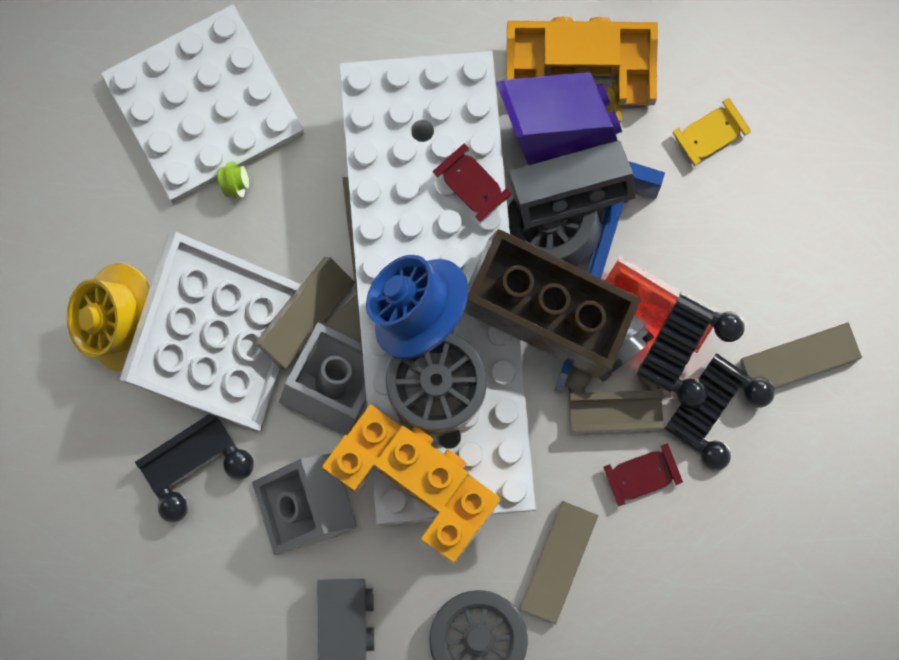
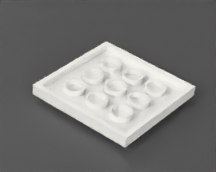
(202, 102)
(203, 331)

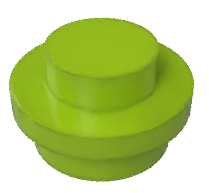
(233, 180)

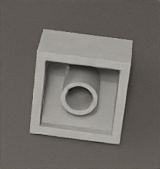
(328, 380)
(303, 504)

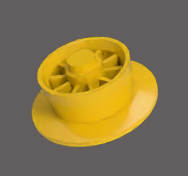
(107, 313)

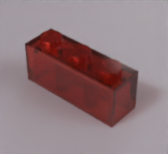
(655, 294)

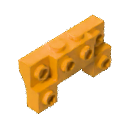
(587, 46)
(422, 472)

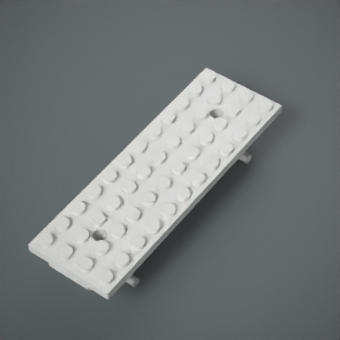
(398, 129)

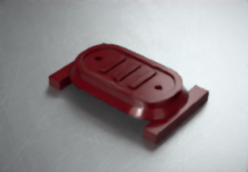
(472, 183)
(643, 475)

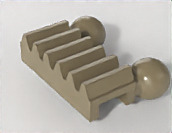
(613, 410)

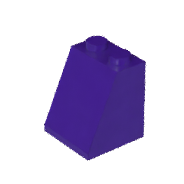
(558, 114)

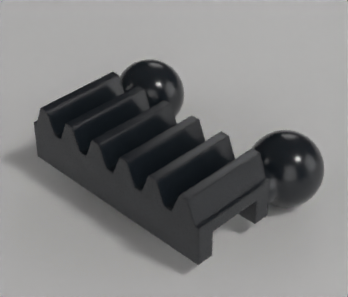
(677, 343)
(722, 383)
(184, 456)

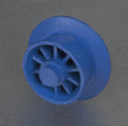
(416, 304)

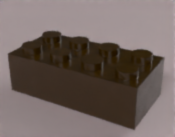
(550, 303)

